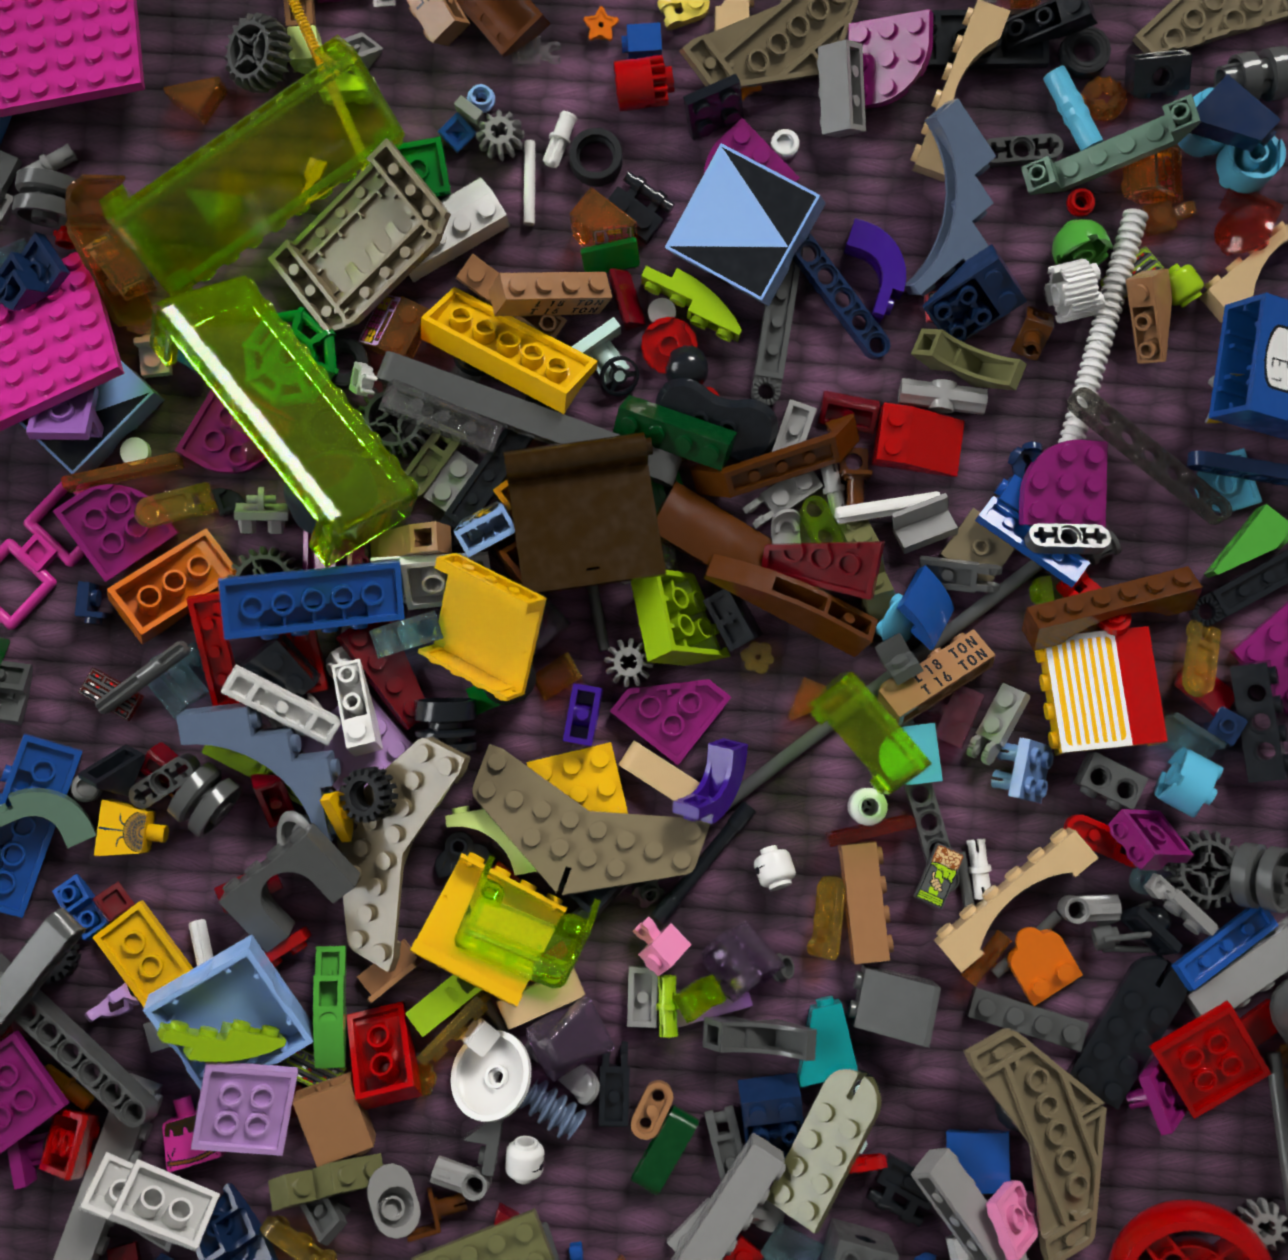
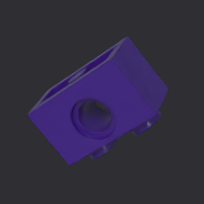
(583, 714)

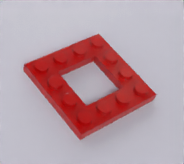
(217, 652)

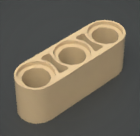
(657, 772)
(539, 1000)

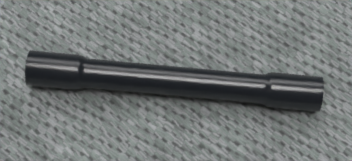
(673, 899)

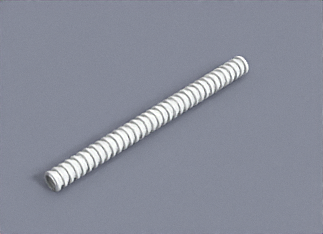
(1106, 318)

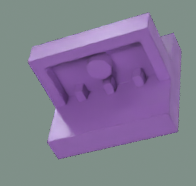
(68, 420)

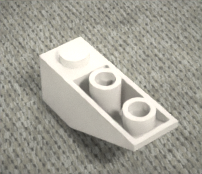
(356, 708)

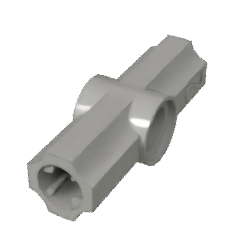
(942, 396)

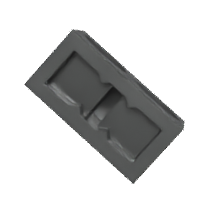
(1111, 776)

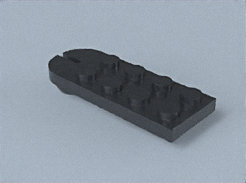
(948, 25)
(1127, 1027)

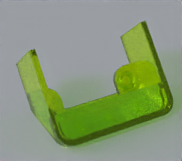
(869, 732)
(520, 940)

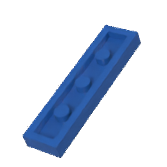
(1005, 524)
(1224, 946)

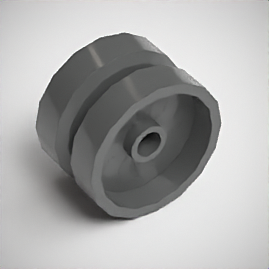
(41, 197)
(204, 799)
(1260, 877)

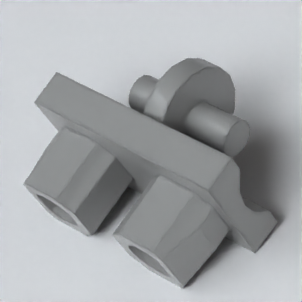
(261, 508)

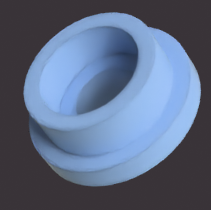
(484, 92)

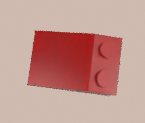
(917, 440)
(383, 1056)
(69, 1143)

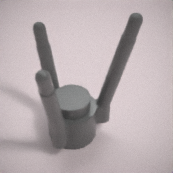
(1107, 937)

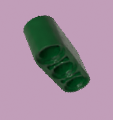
(665, 1150)

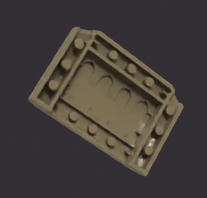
(363, 241)

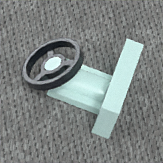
(610, 363)

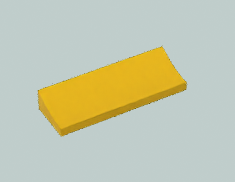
(507, 349)

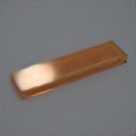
(122, 472)

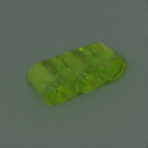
(823, 522)

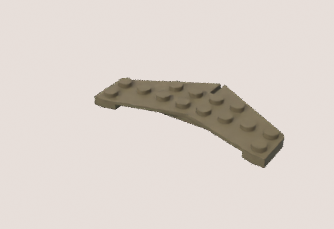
(772, 43)
(596, 846)
(382, 847)
(1062, 1130)

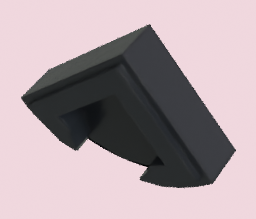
(226, 500)

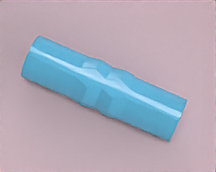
(1072, 108)

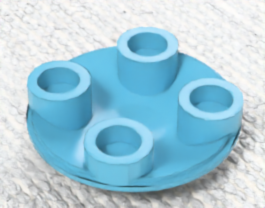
(894, 622)

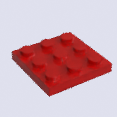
(1210, 1059)

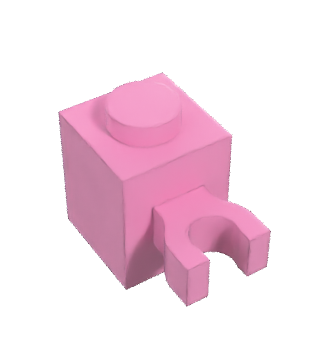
(662, 946)

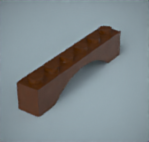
(1062, 618)

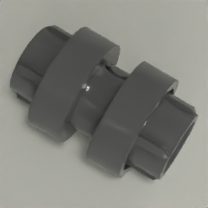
(1259, 74)

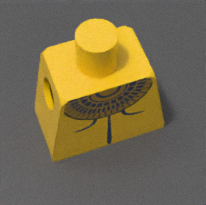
(126, 829)

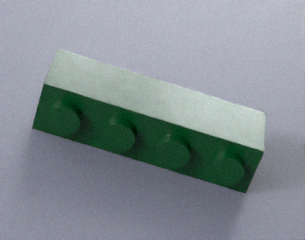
(676, 432)

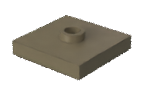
(977, 545)

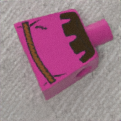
(178, 1137)

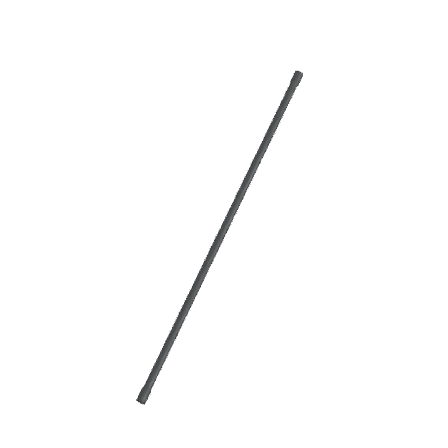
(921, 652)

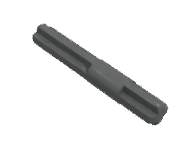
(142, 677)

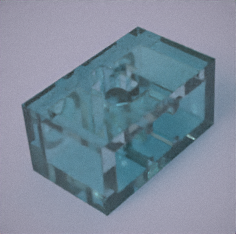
(406, 634)

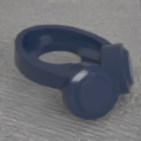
(1030, 449)

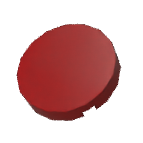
(664, 337)
(869, 1162)

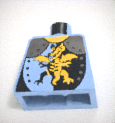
(484, 528)

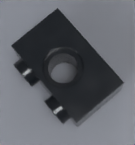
(1141, 69)

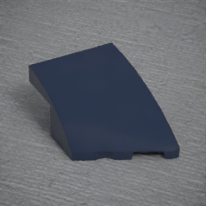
(31, 274)
(234, 1231)

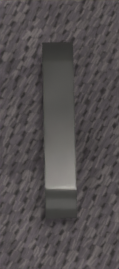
(1012, 159)
(1077, 531)
(158, 789)

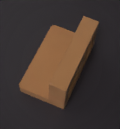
(379, 981)

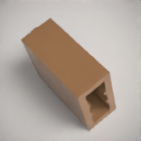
(334, 1120)

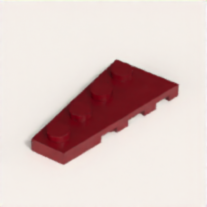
(833, 566)
(388, 675)

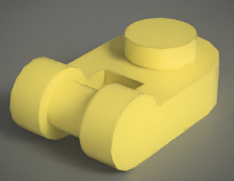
(692, 11)

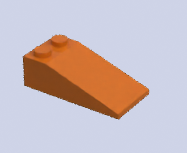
(157, 592)

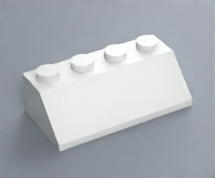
(473, 219)

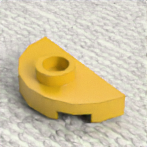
(338, 817)

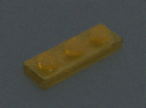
(455, 1028)

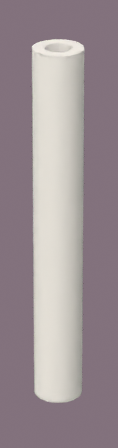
(529, 182)

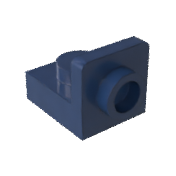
(87, 601)
(1226, 726)

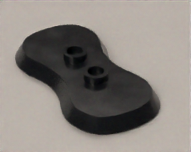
(750, 418)

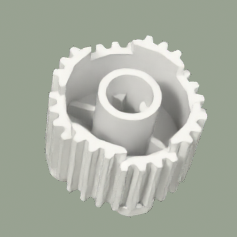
(1074, 290)

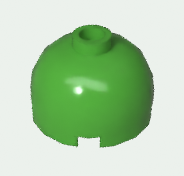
(1081, 240)

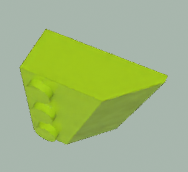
(675, 620)

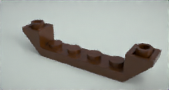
(779, 464)

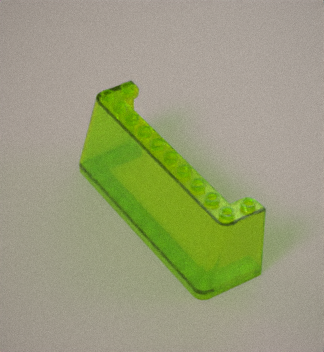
(256, 172)
(288, 411)

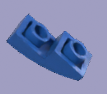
(77, 900)

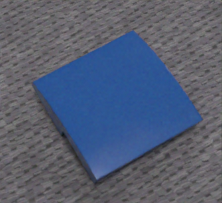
(926, 606)
(983, 1156)

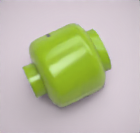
(1185, 284)

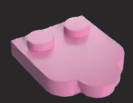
(1014, 1218)

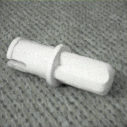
(559, 139)

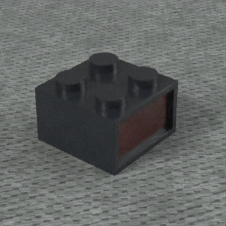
(283, 665)

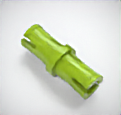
(667, 1006)

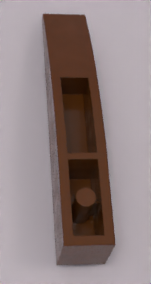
(795, 603)

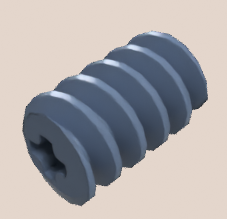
(553, 1109)

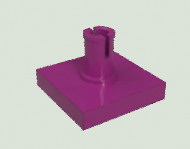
(1160, 1096)

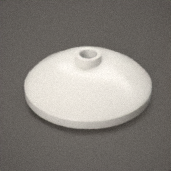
(477, 1083)

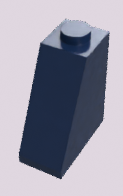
(1235, 117)

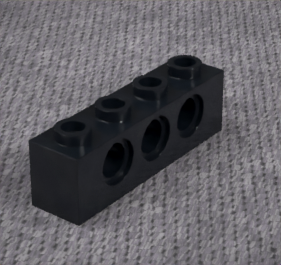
(1260, 767)

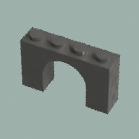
(305, 853)

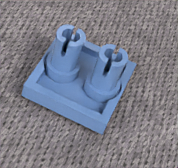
(1029, 771)

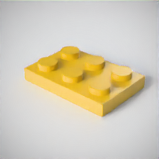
(142, 951)

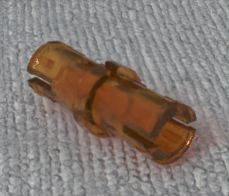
(992, 952)

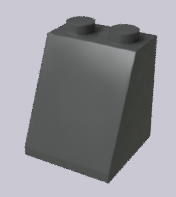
(894, 1004)

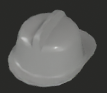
(393, 1201)

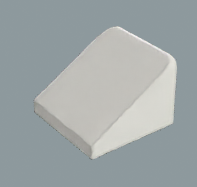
(480, 1037)

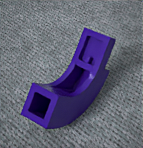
(882, 253)
(719, 783)

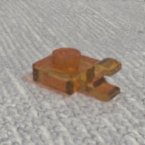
(1164, 216)

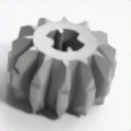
(498, 126)
(630, 672)
(1270, 1216)

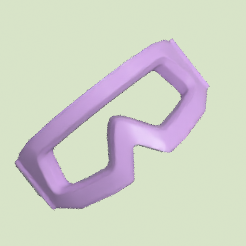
(102, 1009)

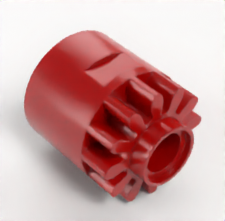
(643, 83)

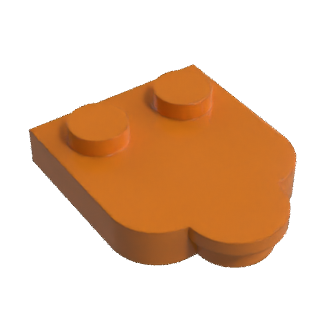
(1041, 963)

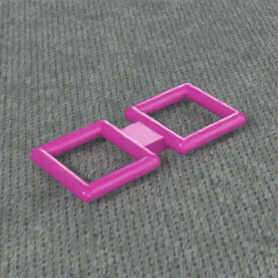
(37, 556)

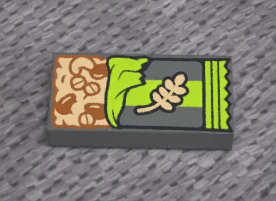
(939, 875)

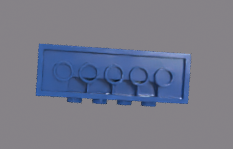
(311, 600)
(26, 840)

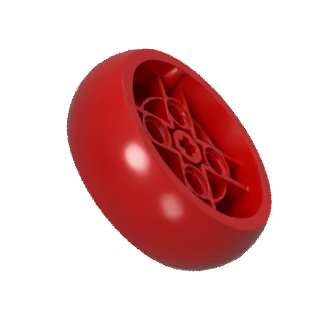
(1154, 1227)

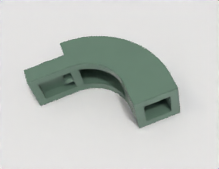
(54, 806)

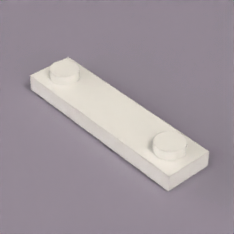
(281, 705)

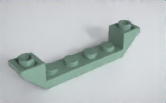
(1131, 146)

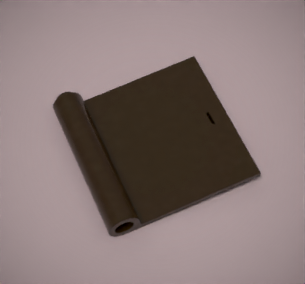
(584, 511)

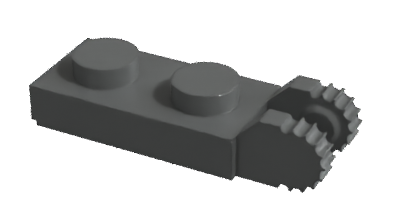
(962, 574)

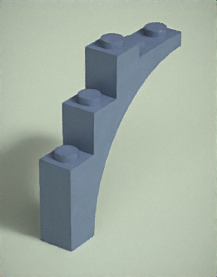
(964, 157)
(277, 748)

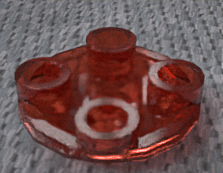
(1244, 230)

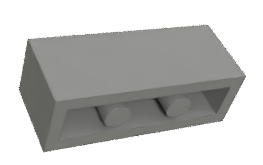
(841, 88)

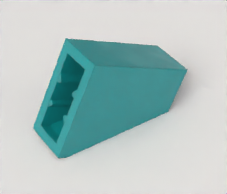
(832, 1042)

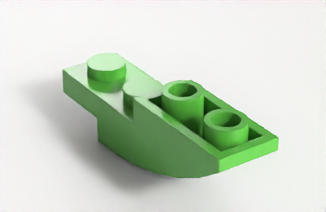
(329, 1007)

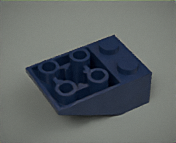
(975, 296)
(772, 1109)

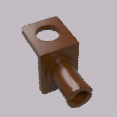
(1033, 333)
(855, 478)
(440, 1208)

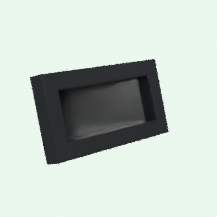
(115, 771)

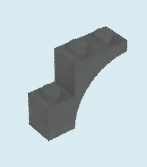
(759, 1036)

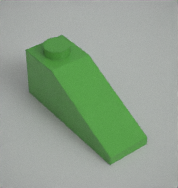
(1258, 535)

